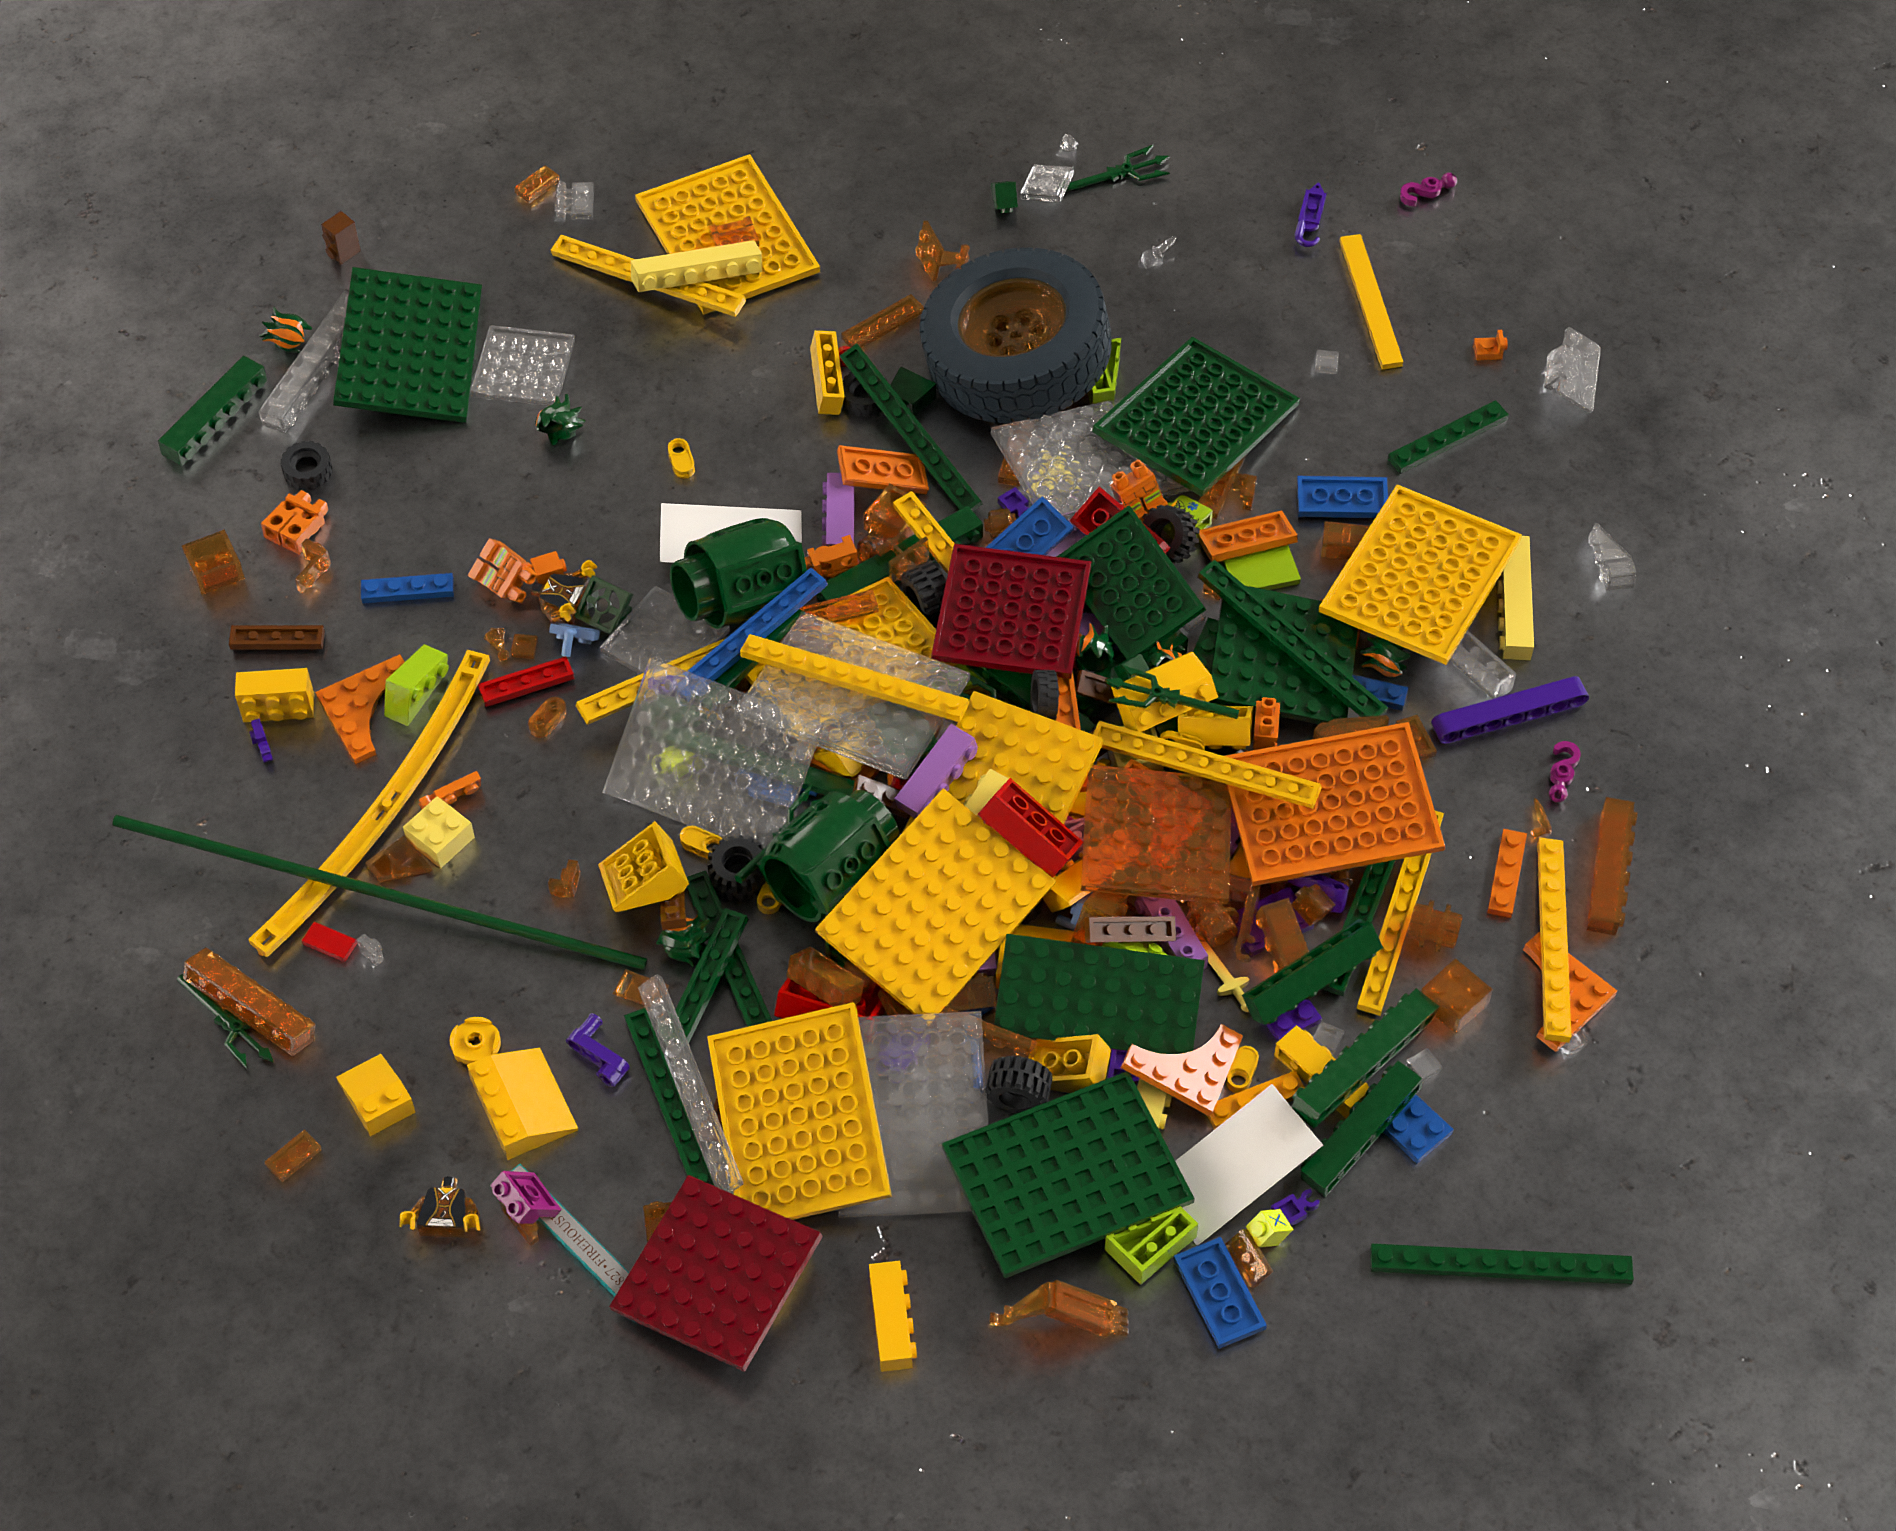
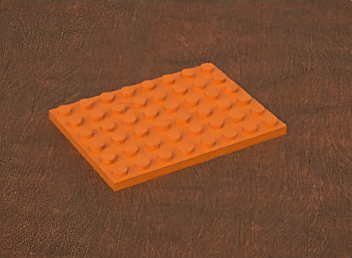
(1367, 812)

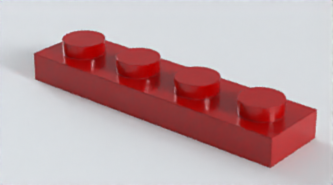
(526, 681)

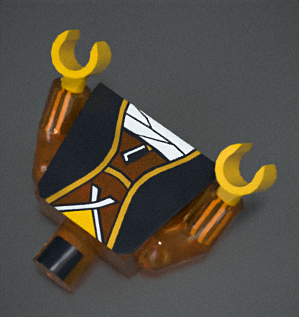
(563, 593)
(443, 1212)

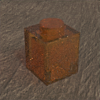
(1312, 904)

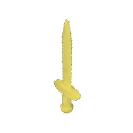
(1230, 985)

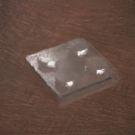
(1047, 183)

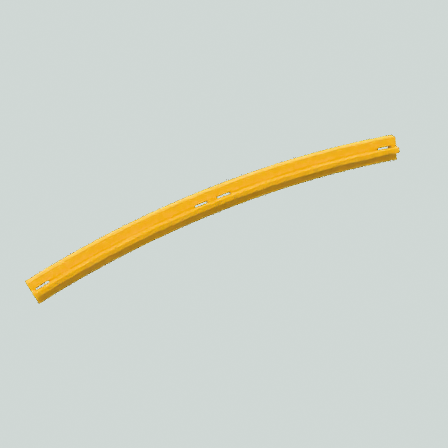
(369, 829)

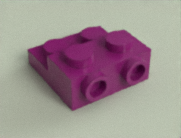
(524, 1196)

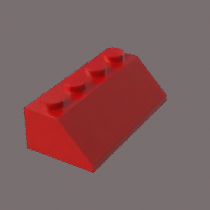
(1098, 510)
(1030, 828)

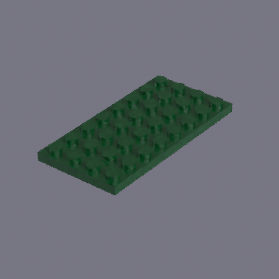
(1086, 989)

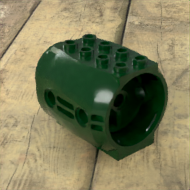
(736, 571)
(827, 852)

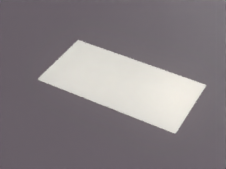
(690, 522)
(1244, 1159)

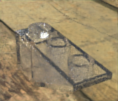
(1614, 561)

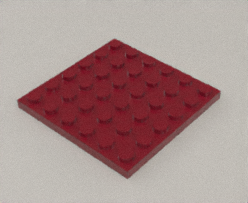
(1011, 610)
(716, 1272)

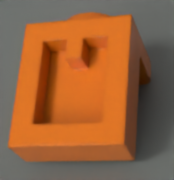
(1490, 348)

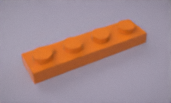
(1507, 873)

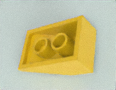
(1074, 1061)
(376, 1094)

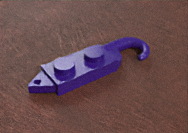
(1310, 214)

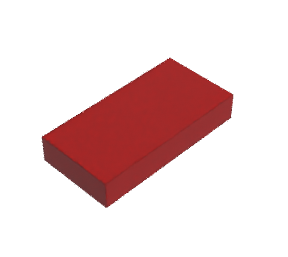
(329, 942)

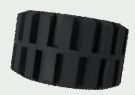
(1184, 530)
(925, 589)
(730, 853)
(1018, 1083)

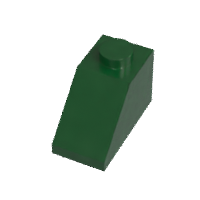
(1004, 196)

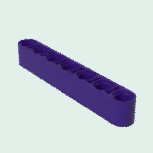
(1509, 710)

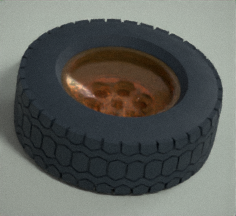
(1016, 335)

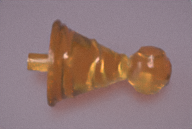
(496, 639)

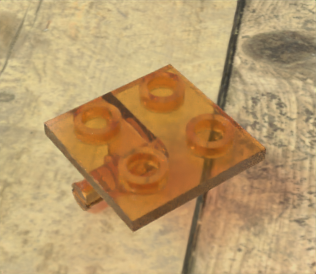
(933, 254)
(904, 560)

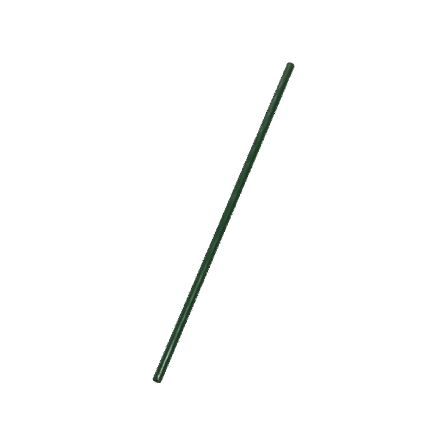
(380, 892)

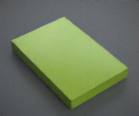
(1265, 569)

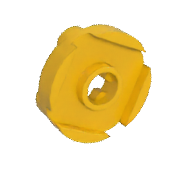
(466, 1032)

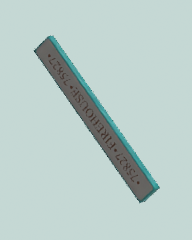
(584, 1247)

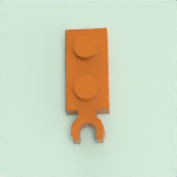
(450, 792)

